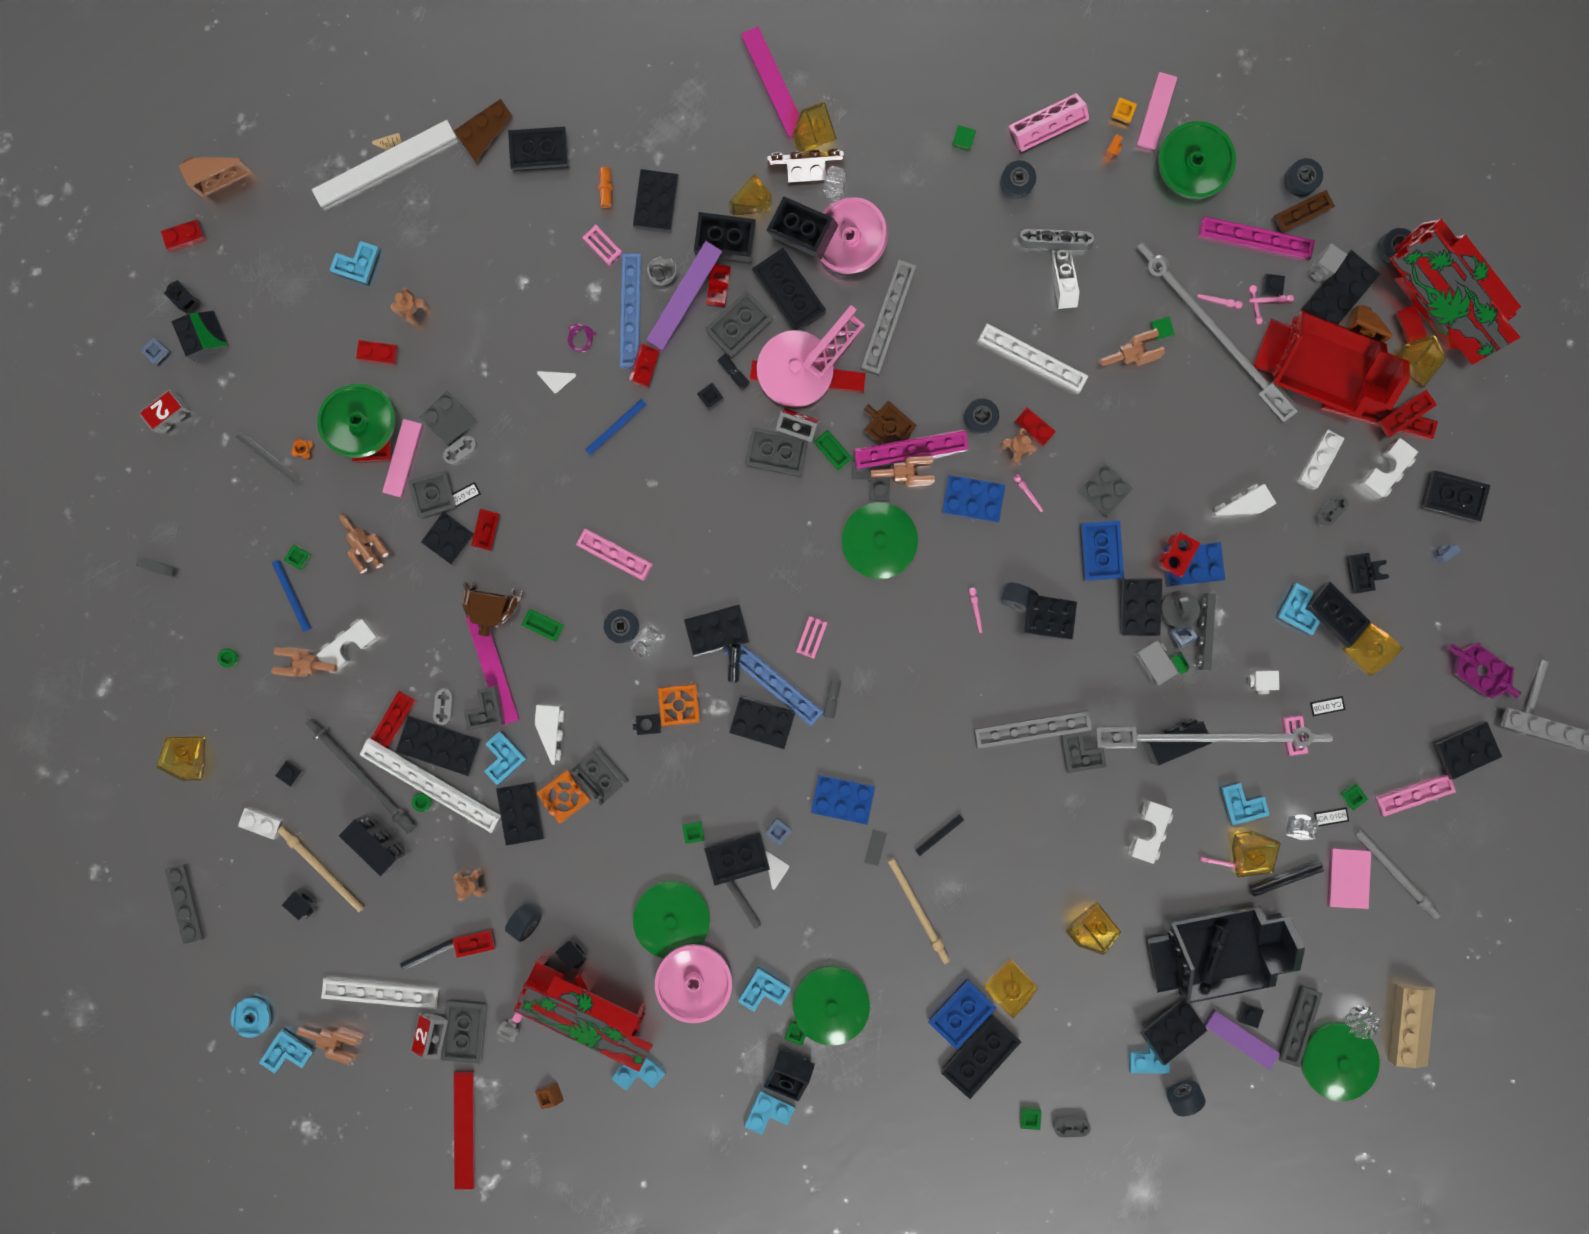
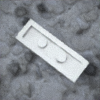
(1321, 459)

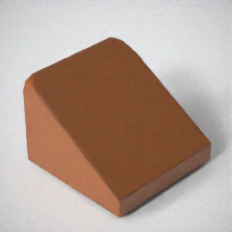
(549, 1096)

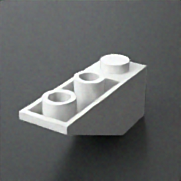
(1065, 279)
(1252, 503)
(548, 724)

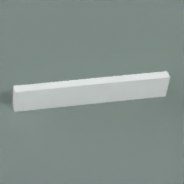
(1033, 358)
(380, 993)

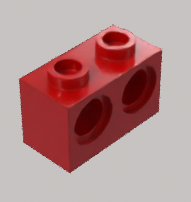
(1182, 557)

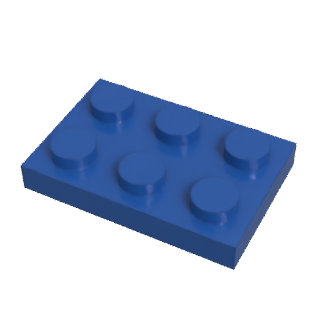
(973, 498)
(1102, 550)
(1204, 567)
(843, 799)
(962, 1014)

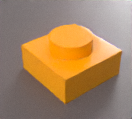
(1124, 110)

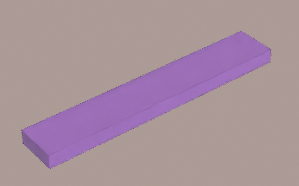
(684, 295)

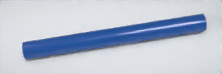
(616, 426)
(291, 596)

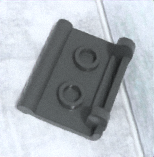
(599, 775)

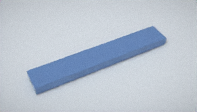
(630, 308)
(778, 686)

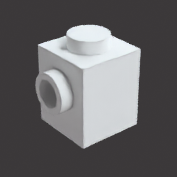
(1264, 681)

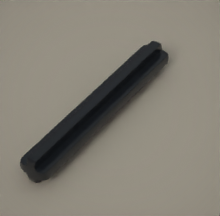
(1286, 879)

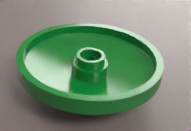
(1197, 160)
(356, 420)
(879, 540)
(670, 918)
(831, 1005)
(1339, 1063)

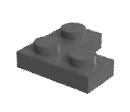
(879, 485)
(490, 712)
(1079, 759)

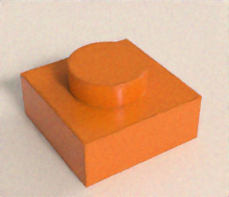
(1114, 147)

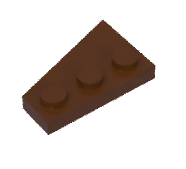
(483, 128)

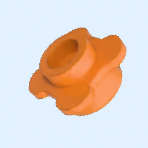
(298, 443)

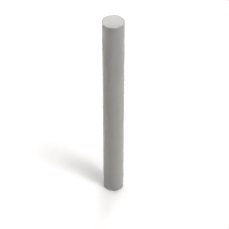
(1536, 688)

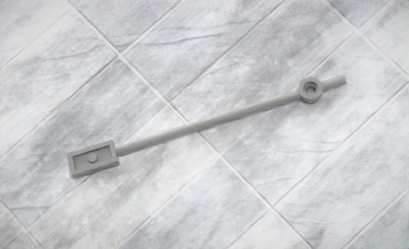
(1271, 393)
(1127, 738)

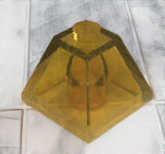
(813, 128)
(751, 198)
(1424, 357)
(1373, 650)
(183, 757)
(1254, 854)
(1094, 930)
(1011, 989)

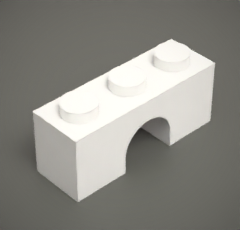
(1399, 456)
(360, 632)
(1148, 848)

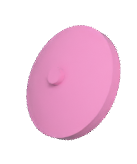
(858, 238)
(782, 370)
(693, 983)

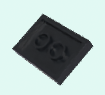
(538, 148)
(655, 200)
(1456, 496)
(1141, 606)
(1338, 615)
(1050, 617)
(716, 630)
(762, 722)
(1468, 750)
(520, 813)
(736, 858)
(1173, 1031)

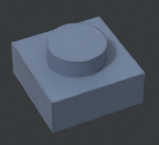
(154, 351)
(1447, 553)
(1183, 636)
(778, 831)

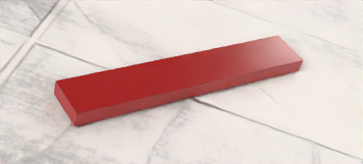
(841, 379)
(1421, 427)
(464, 1131)

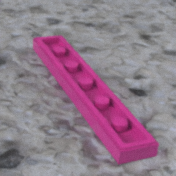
(771, 79)
(1256, 238)
(915, 447)
(493, 670)

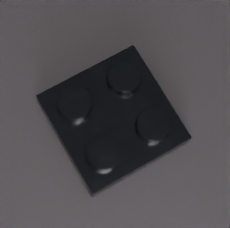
(447, 538)

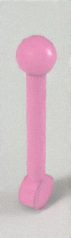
(1252, 289)
(1217, 862)

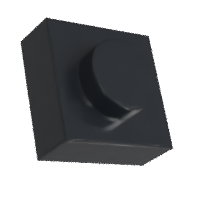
(1273, 284)
(710, 396)
(289, 773)
(1250, 1015)

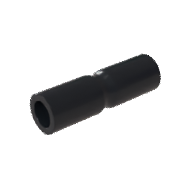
(732, 370)
(734, 659)

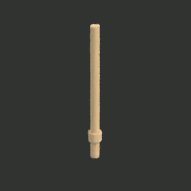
(294, 842)
(937, 944)

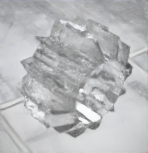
(835, 183)
(1363, 1022)

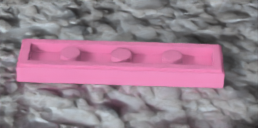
(1156, 111)
(402, 458)
(614, 554)
(1415, 795)

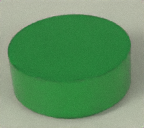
(228, 657)
(421, 802)

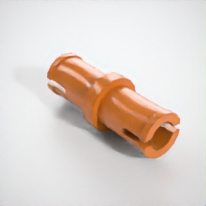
(605, 187)

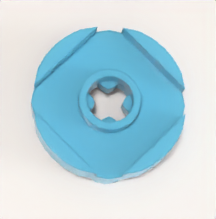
(242, 1023)

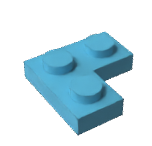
(359, 267)
(1295, 612)
(508, 758)
(1241, 810)
(763, 985)
(285, 1047)
(1147, 1063)
(649, 1073)
(768, 1107)

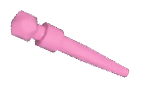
(1280, 299)
(1230, 302)
(1022, 484)
(972, 591)

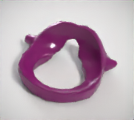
(574, 329)

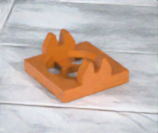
(694, 717)
(559, 815)

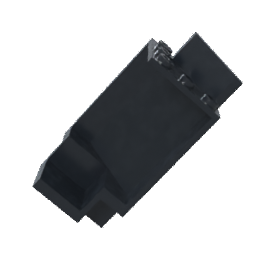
(1254, 955)

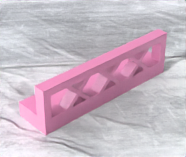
(1051, 123)
(828, 338)

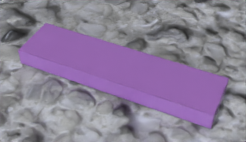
(1242, 1039)

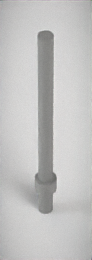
(1423, 902)

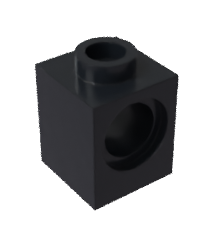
(188, 299)
(655, 720)
(299, 904)
(571, 954)

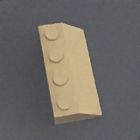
(1411, 1026)

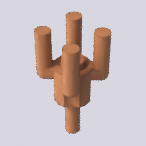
(408, 305)
(1136, 350)
(1019, 446)
(908, 472)
(362, 545)
(301, 663)
(468, 884)
(333, 1042)

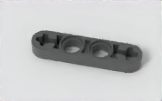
(1056, 236)

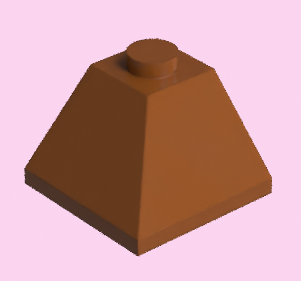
(1368, 323)

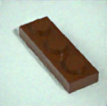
(1304, 211)

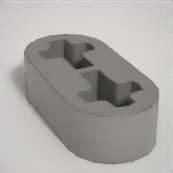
(457, 447)
(438, 705)

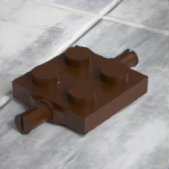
(888, 424)

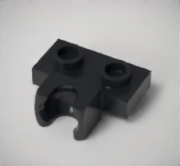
(1365, 572)

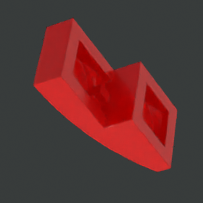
(718, 285)
(1411, 324)

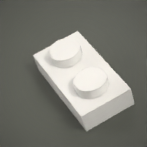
(259, 823)

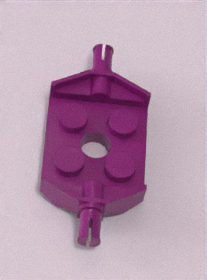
(1498, 674)

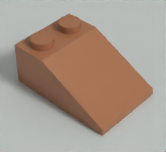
(212, 173)

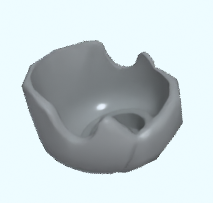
(661, 271)

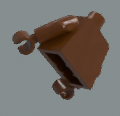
(488, 608)

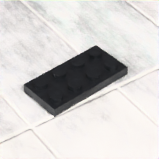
(788, 289)
(1342, 290)
(438, 745)
(980, 1056)

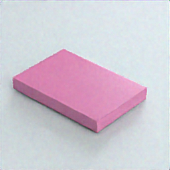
(1349, 878)

